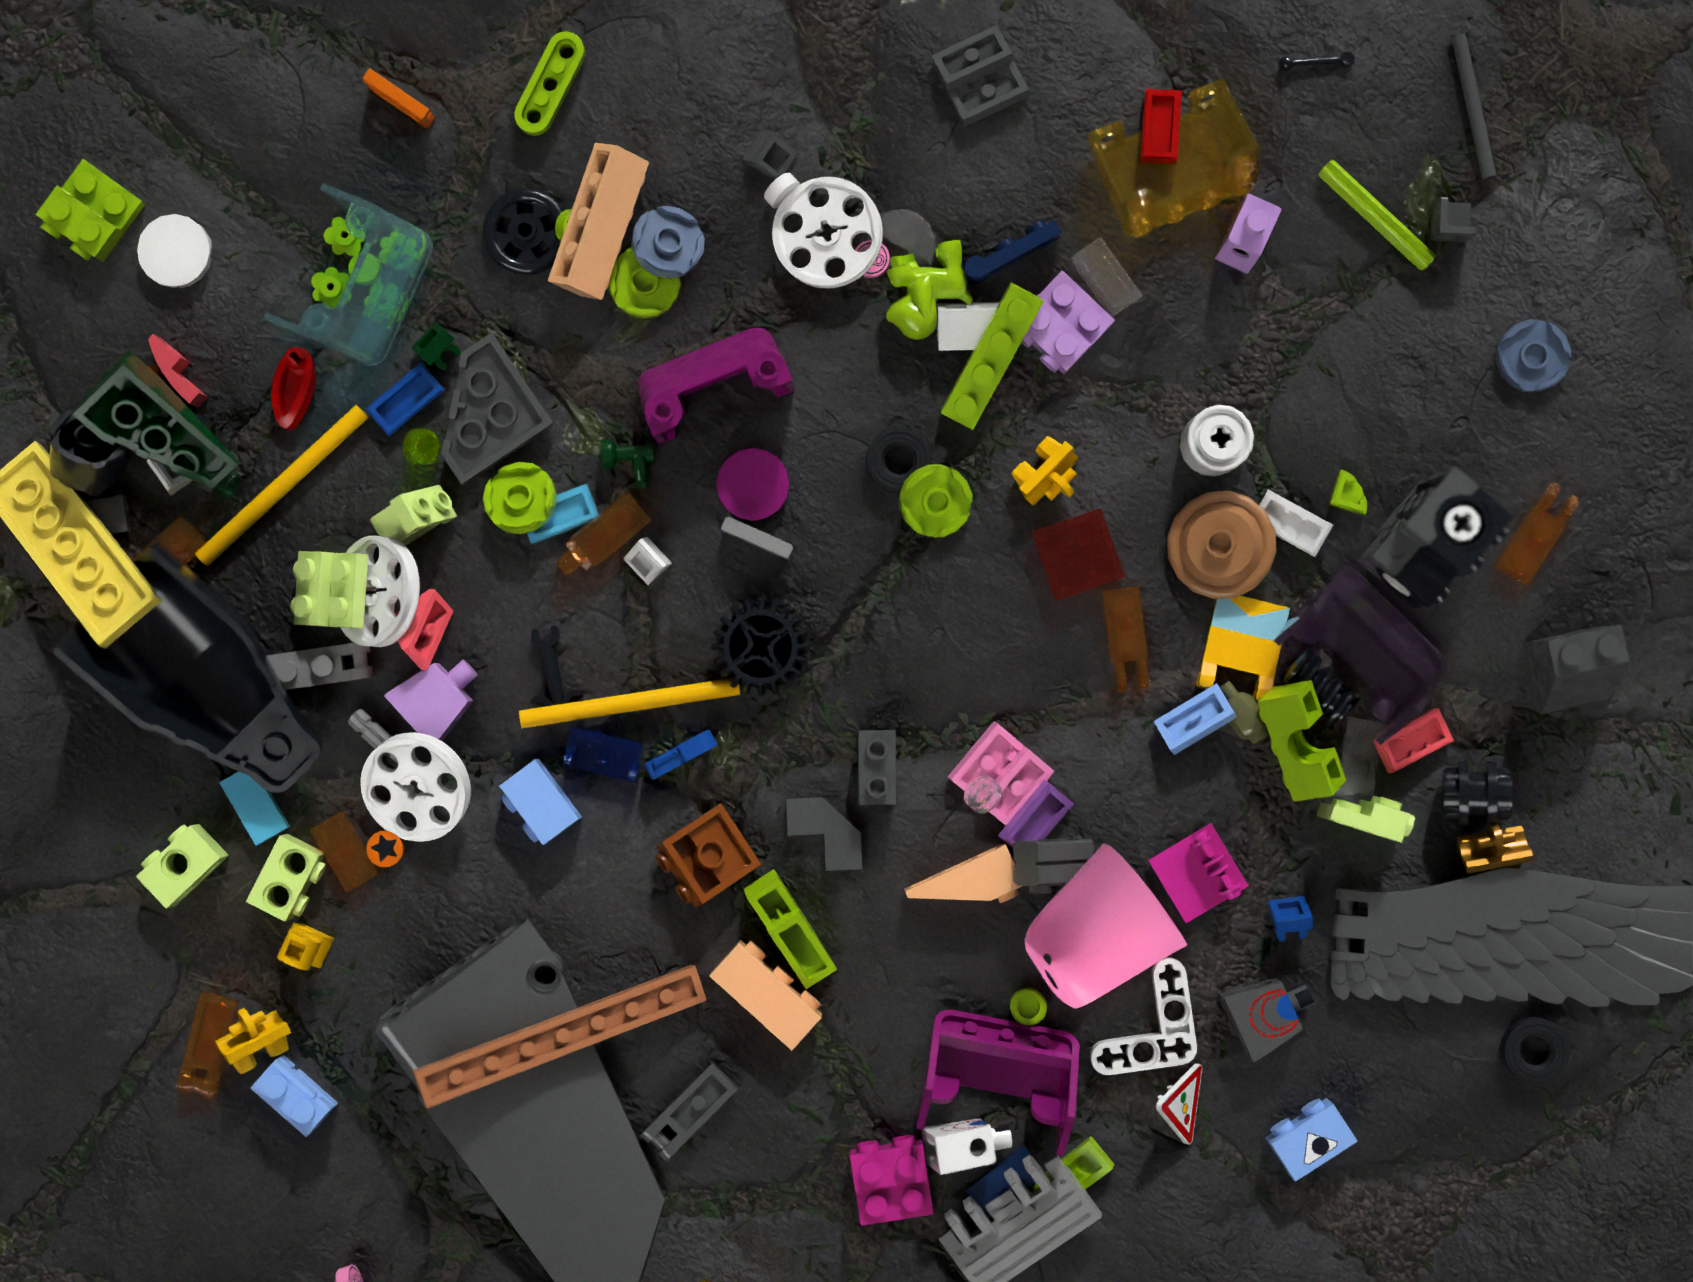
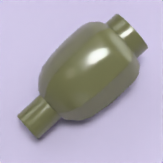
(1248, 721)

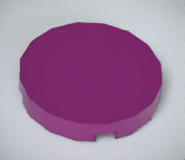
(753, 484)

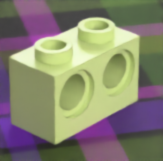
(279, 872)

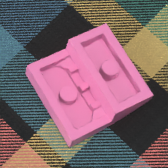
(1008, 764)

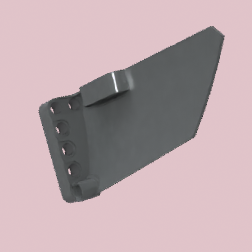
(543, 1140)

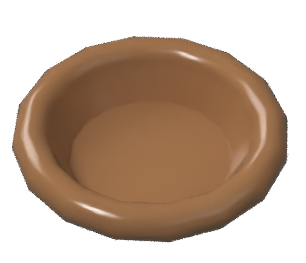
(1221, 544)

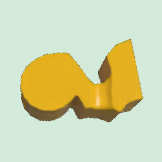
(304, 947)

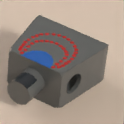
(1265, 1014)

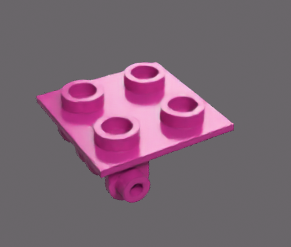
(1198, 873)

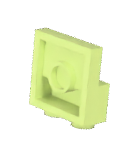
(330, 589)
(1377, 817)

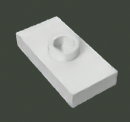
(1295, 523)

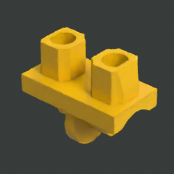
(1051, 476)
(252, 1035)

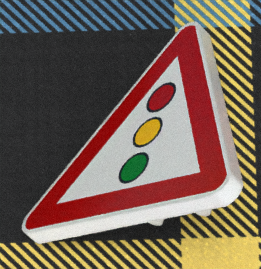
(1180, 1103)

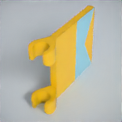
(1243, 640)

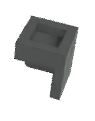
(1450, 221)

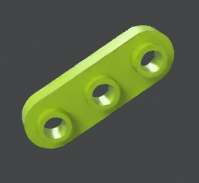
(550, 67)

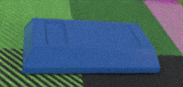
(405, 399)

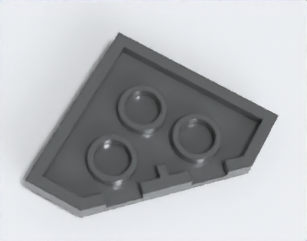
(489, 411)

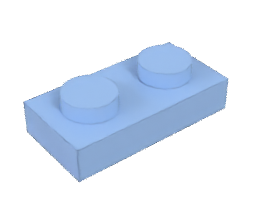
(1195, 719)

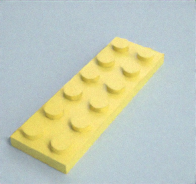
(73, 548)

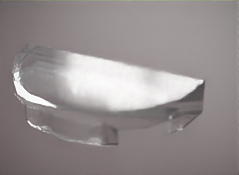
(910, 233)

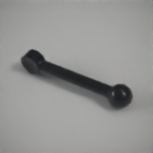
(1344, 60)

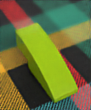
(789, 929)

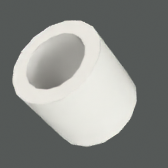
(1205, 455)

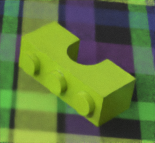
(1305, 769)

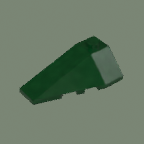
(145, 415)

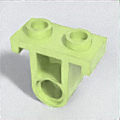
(414, 514)

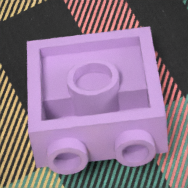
(1066, 324)

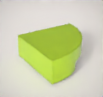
(1348, 494)

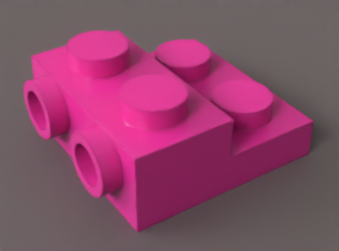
(891, 1180)

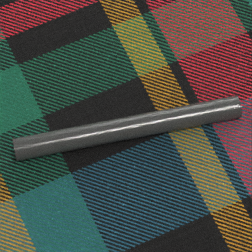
(1473, 106)

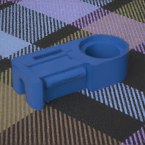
(680, 754)

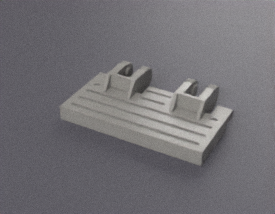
(1021, 1228)

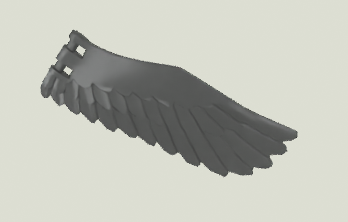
(1515, 938)

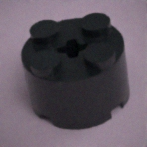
(82, 458)

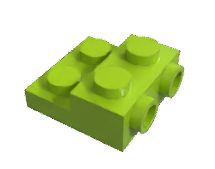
(89, 212)

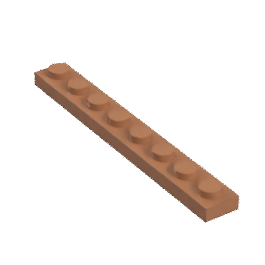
(558, 1036)

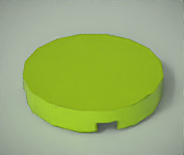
(640, 291)
(520, 498)
(935, 500)

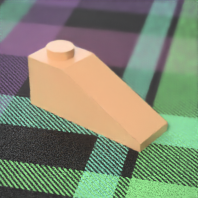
(978, 878)

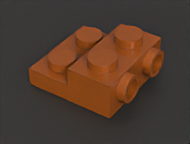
(706, 856)

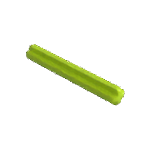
(1377, 215)

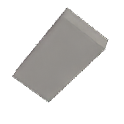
(757, 538)

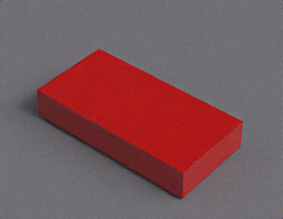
(1161, 126)

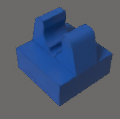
(1290, 916)

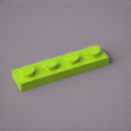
(992, 355)

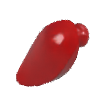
(293, 387)

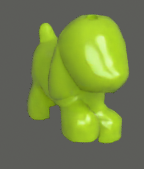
(917, 310)

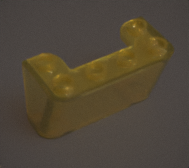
(1213, 164)

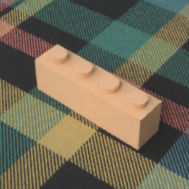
(598, 221)

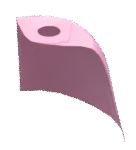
(1100, 930)

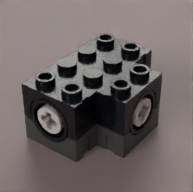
(1435, 537)

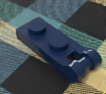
(1010, 252)

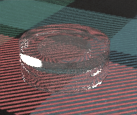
(982, 794)

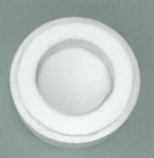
(780, 189)

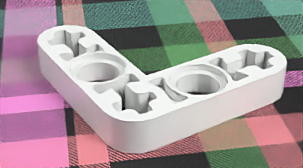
(1168, 1029)

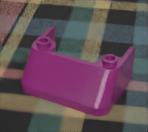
(1004, 1060)

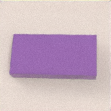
(1037, 815)

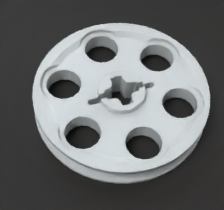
(813, 221)
(381, 605)
(402, 793)

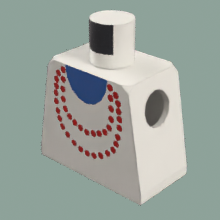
(949, 1147)

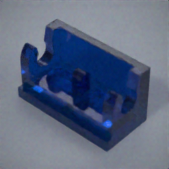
(604, 754)

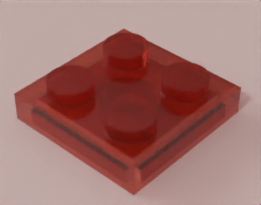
(1077, 554)

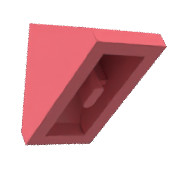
(426, 628)

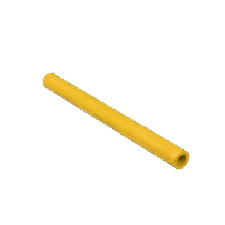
(281, 485)
(627, 703)

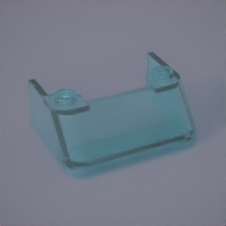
(376, 290)

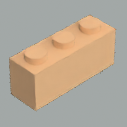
(767, 993)

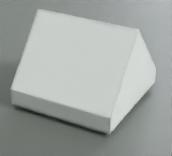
(171, 480)
(647, 560)

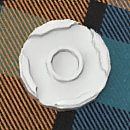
(174, 251)

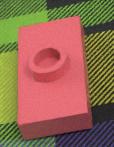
(1414, 741)

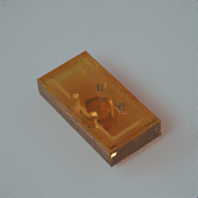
(344, 851)

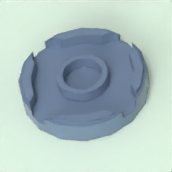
(667, 242)
(1533, 355)

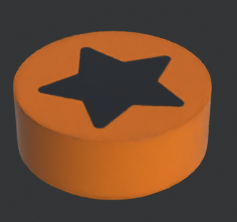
(385, 849)

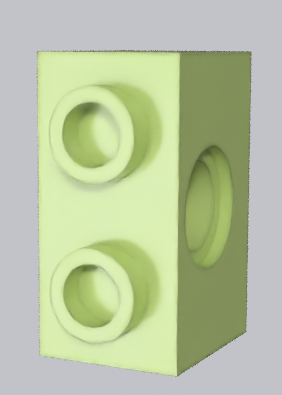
(202, 856)

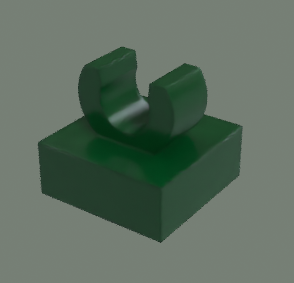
(432, 345)

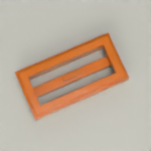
(398, 98)

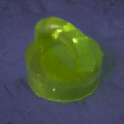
(421, 446)

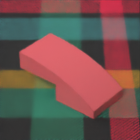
(172, 365)

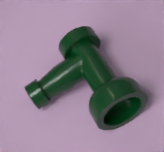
(639, 455)

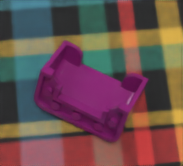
(667, 383)

